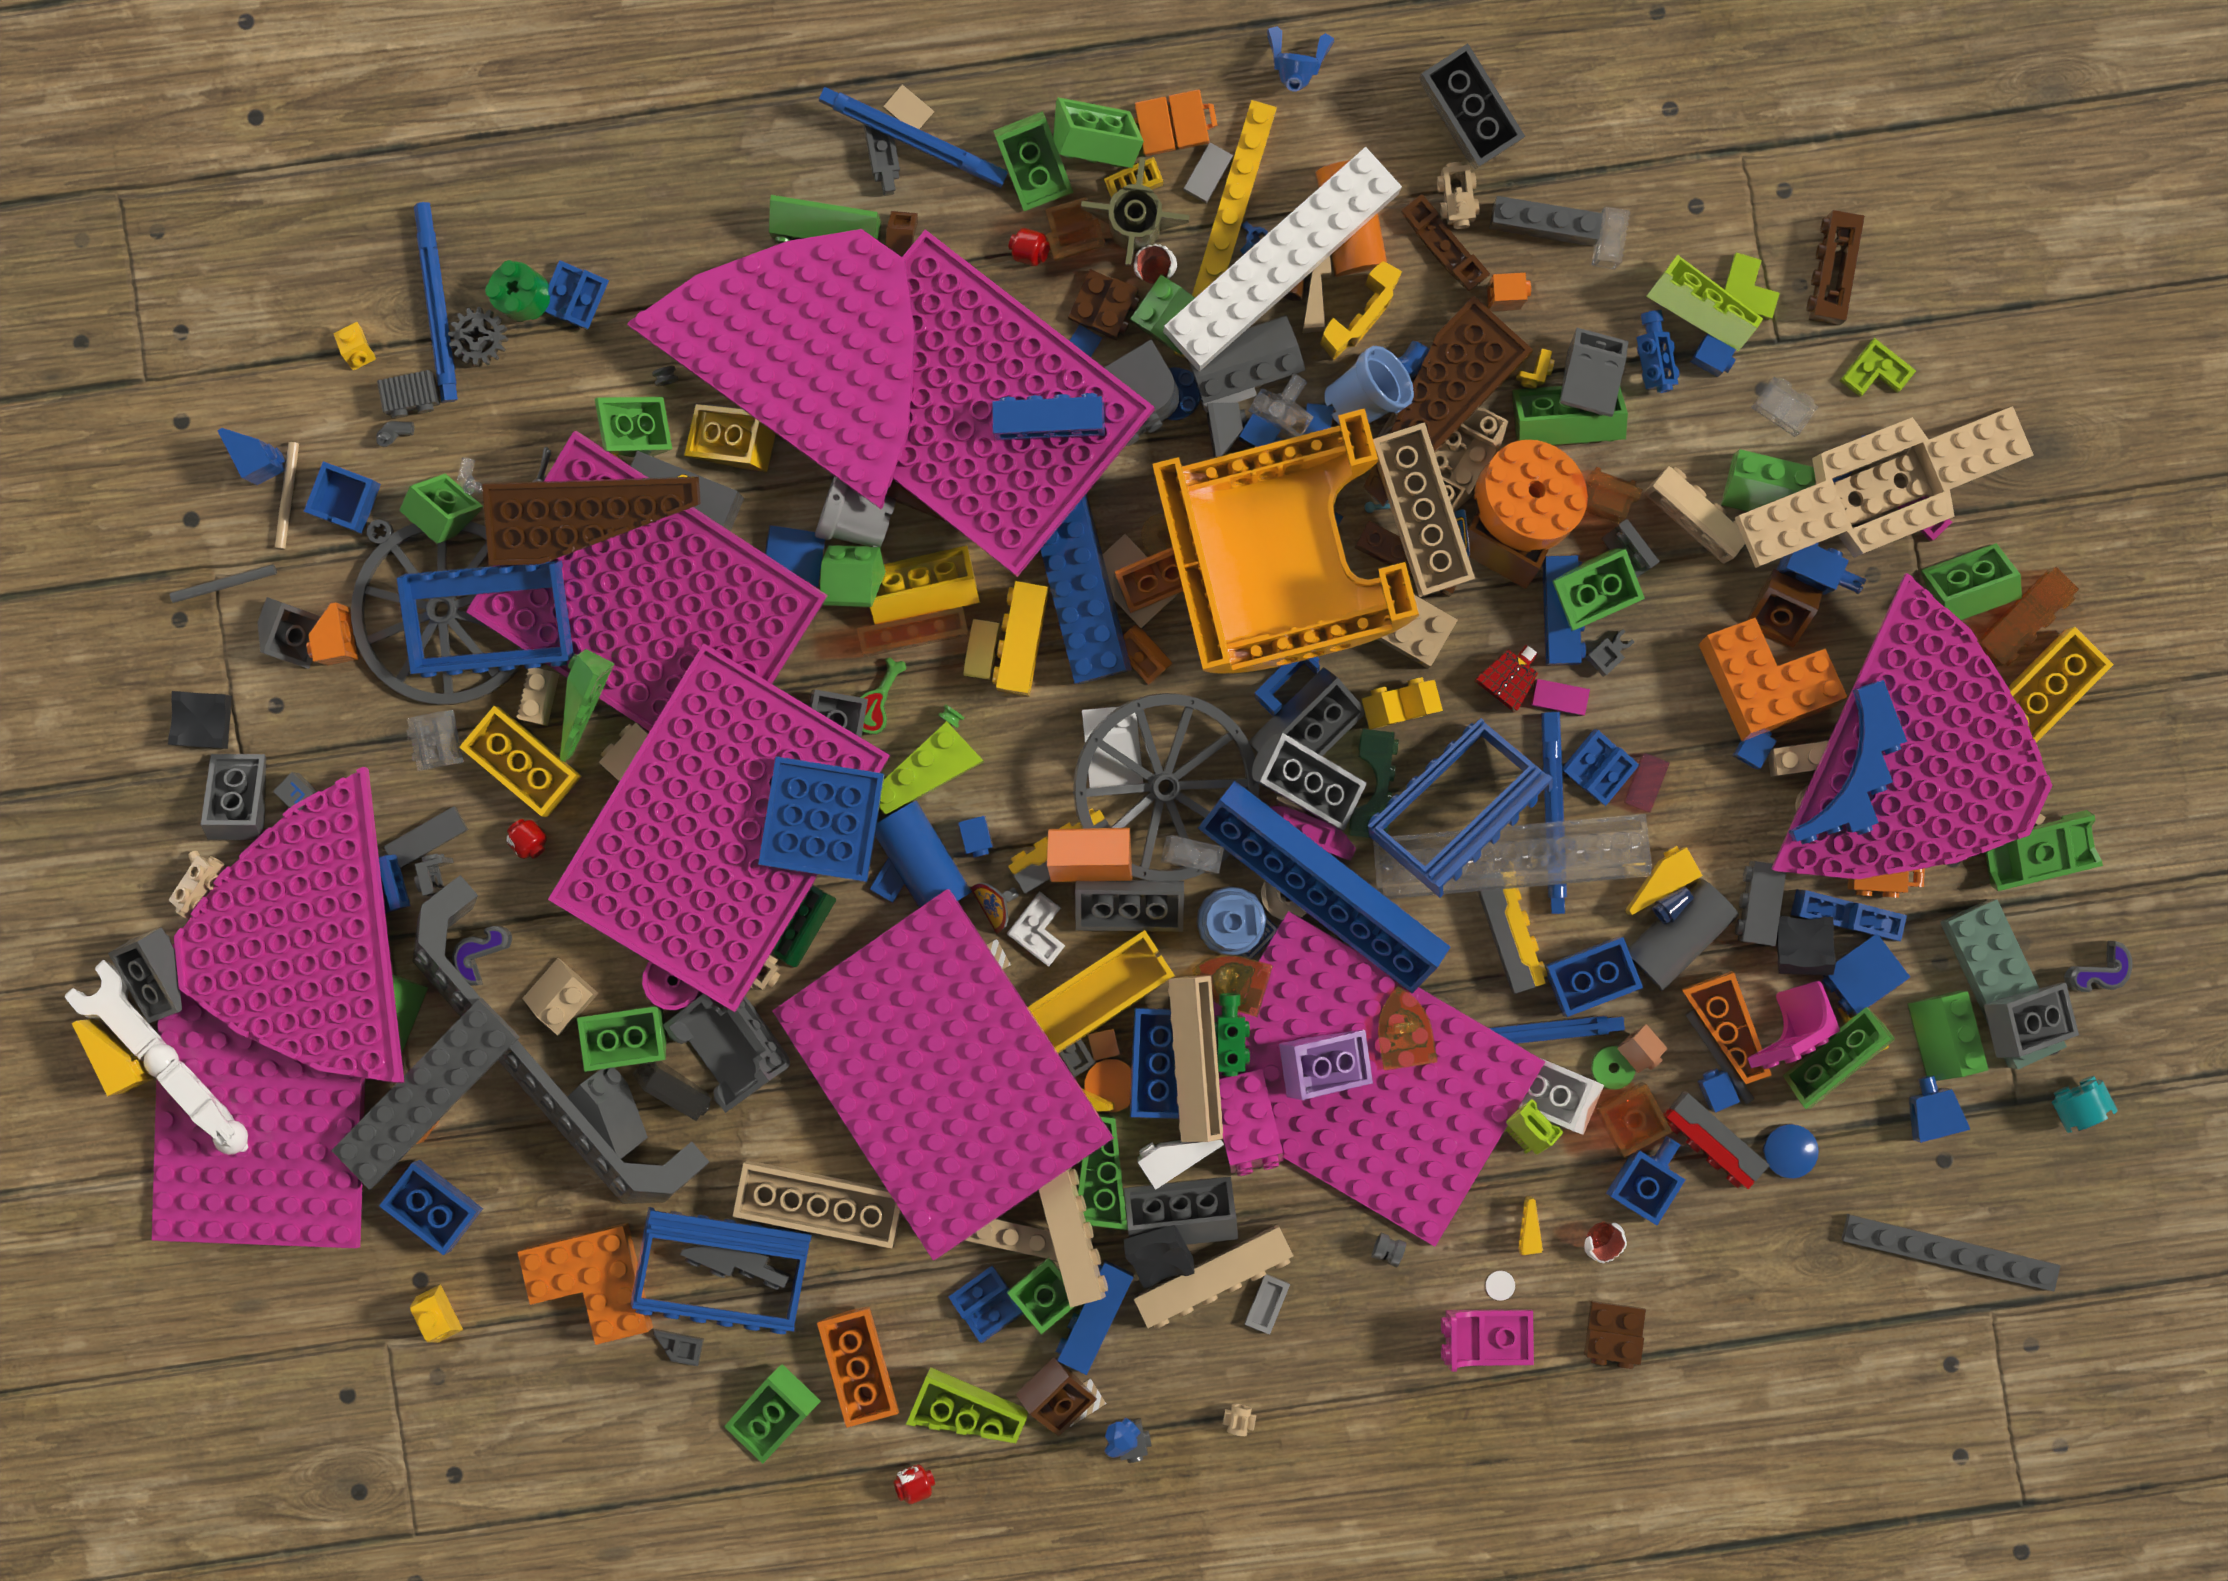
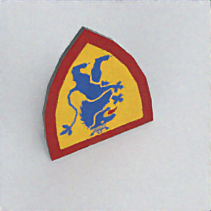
(994, 904)

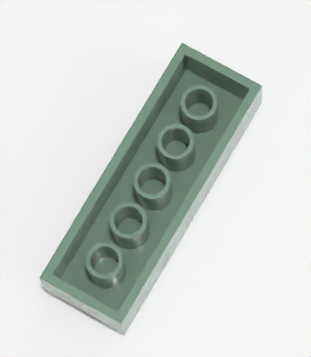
(1992, 962)

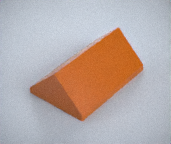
(1149, 580)
(1089, 854)

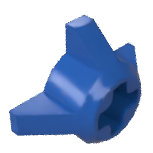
(1252, 236)

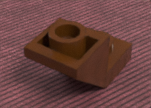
(901, 231)

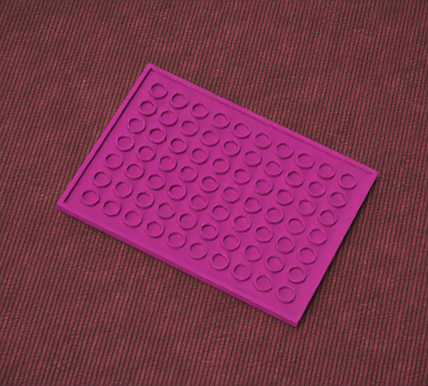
(973, 351)
(657, 598)
(684, 830)
(942, 1074)
(1416, 1131)
(288, 1179)

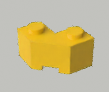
(1401, 704)

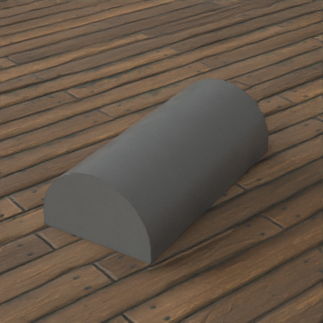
(1307, 780)
(1129, 905)
(1671, 947)

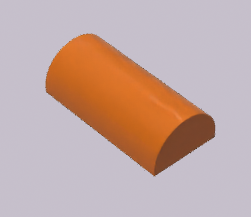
(1364, 248)
(857, 1366)

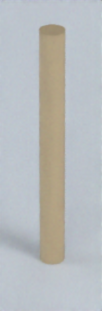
(286, 497)

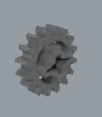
(478, 325)

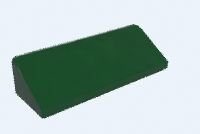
(804, 926)

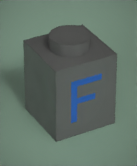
(294, 789)

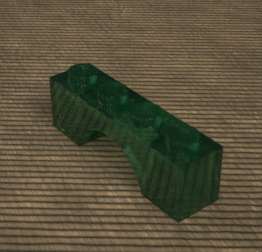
(1377, 750)

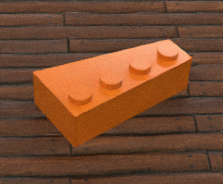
(1728, 1020)

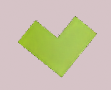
(1742, 286)
(1876, 362)

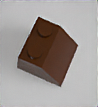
(1785, 607)
(1055, 1397)

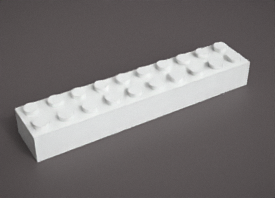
(1282, 259)

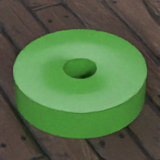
(1601, 1072)

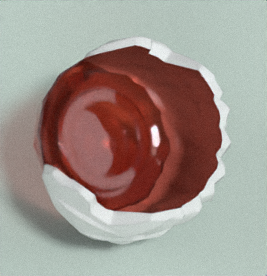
(1153, 262)
(1605, 1241)

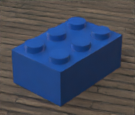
(1593, 976)
(431, 1207)

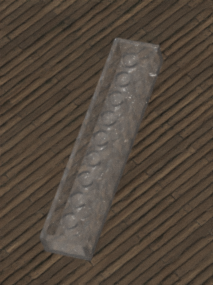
(1528, 856)

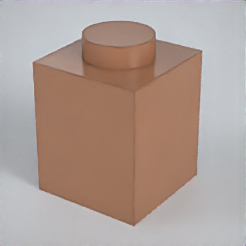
(1642, 1049)

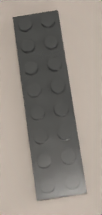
(426, 1094)

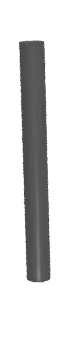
(223, 583)
(1719, 1056)

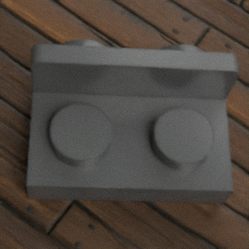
(1626, 537)

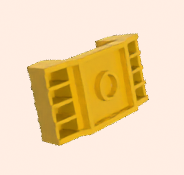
(1382, 282)

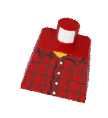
(1510, 677)

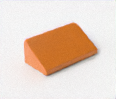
(1145, 654)

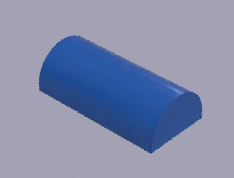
(919, 855)
(1153, 1065)

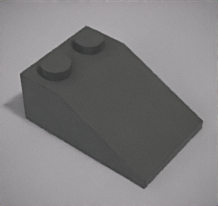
(235, 797)
(150, 973)
(2031, 1020)
(611, 1110)

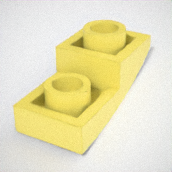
(981, 649)

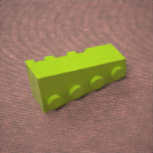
(1704, 304)
(930, 766)
(966, 1409)

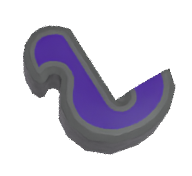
(471, 948)
(2110, 977)

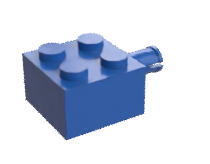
(1820, 569)
(1647, 1182)

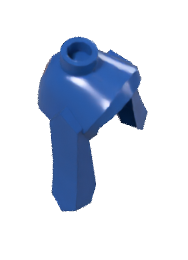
(1297, 69)

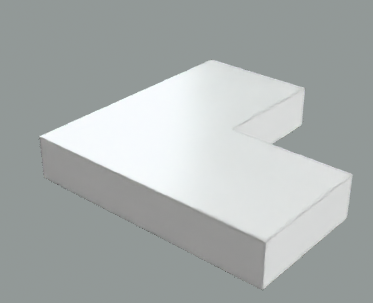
(1031, 932)

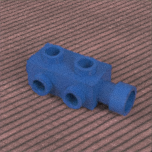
(1653, 358)

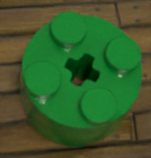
(518, 291)

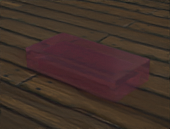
(1646, 782)

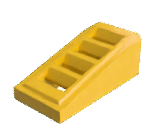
(1129, 172)
(1530, 1235)

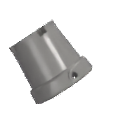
(853, 517)

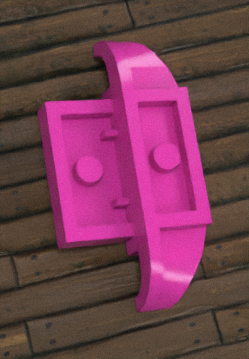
(1320, 832)

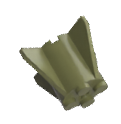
(1138, 202)

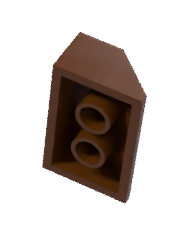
(1509, 562)

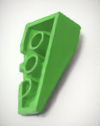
(583, 689)

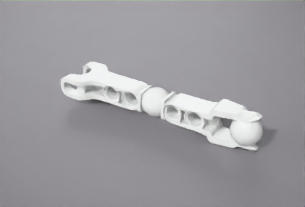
(159, 1059)

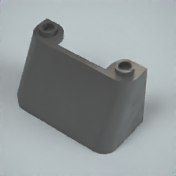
(732, 1045)

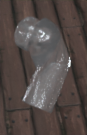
(466, 479)

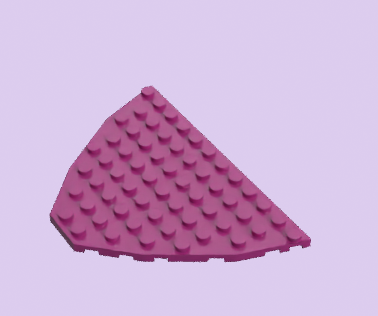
(808, 345)
(1960, 779)
(299, 940)

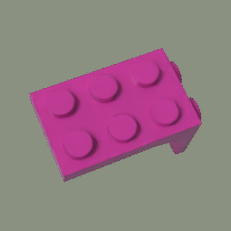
(1807, 1025)
(1249, 1124)
(1487, 1338)

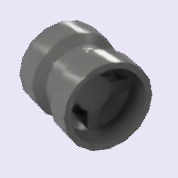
(1388, 1249)

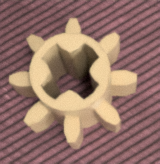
(1239, 1419)

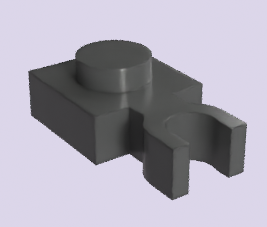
(1607, 654)

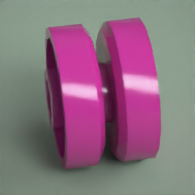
(663, 992)

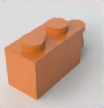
(1889, 884)

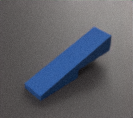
(1849, 914)

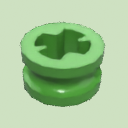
(951, 716)

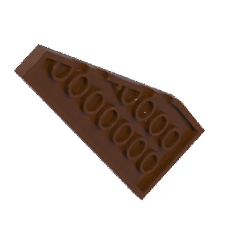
(1457, 376)
(555, 518)

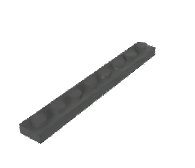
(1950, 1252)

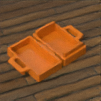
(1184, 121)

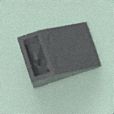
(1593, 372)

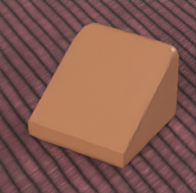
(1104, 1044)

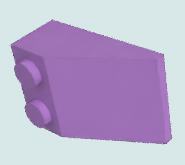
(1325, 1064)

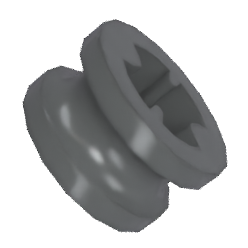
(665, 376)
(379, 523)

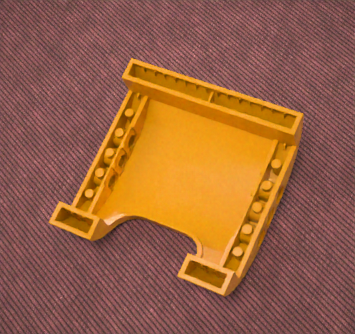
(1267, 554)

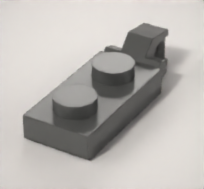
(882, 158)

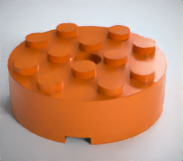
(1531, 495)

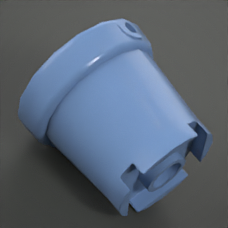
(1373, 383)
(1231, 921)

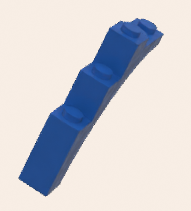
(1878, 732)

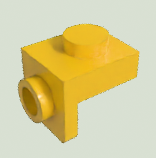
(354, 346)
(1543, 367)

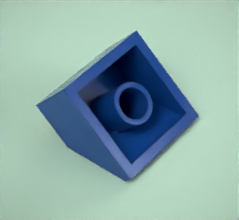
(252, 457)

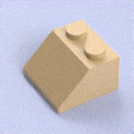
(559, 997)

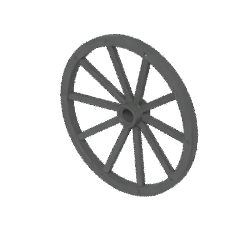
(364, 641)
(1136, 706)

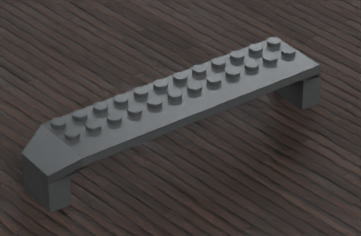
(627, 1181)

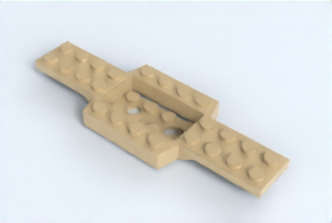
(1929, 471)

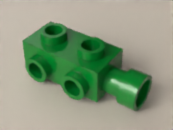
(1231, 1044)

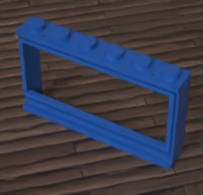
(481, 581)
(1482, 829)
(723, 1235)

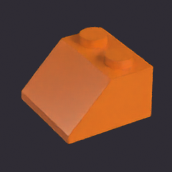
(333, 637)

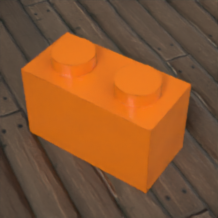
(1508, 291)

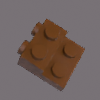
(1104, 304)
(1615, 1334)

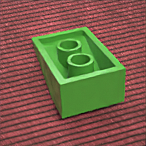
(1033, 161)
(633, 425)
(1598, 588)
(772, 1413)

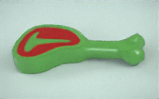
(875, 715)

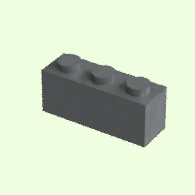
(1760, 904)

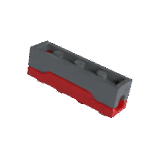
(1715, 1140)

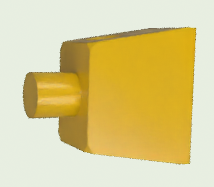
(435, 1315)

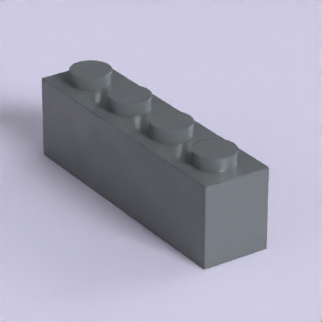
(1546, 221)

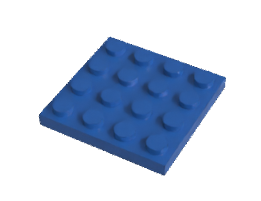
(821, 819)

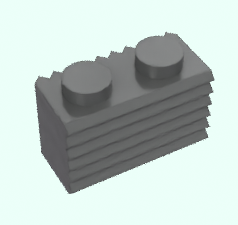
(408, 393)

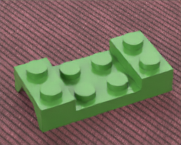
(2046, 853)

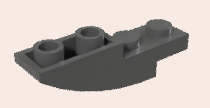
(724, 1261)

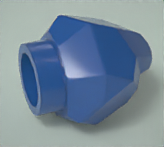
(1121, 1438)

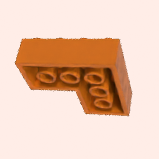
(1759, 691)
(592, 1263)

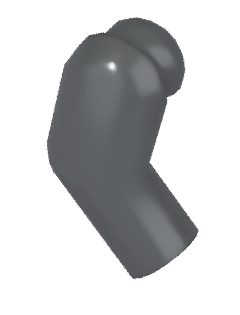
(392, 430)

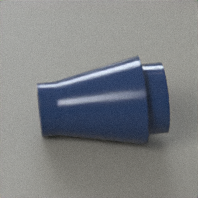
(1671, 906)

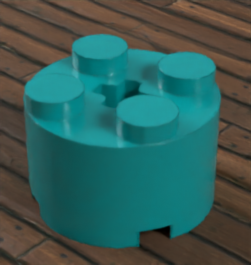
(2084, 1104)

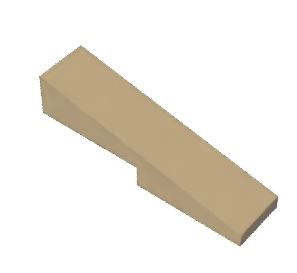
(1314, 312)

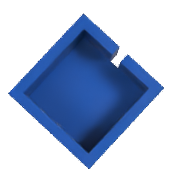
(342, 497)

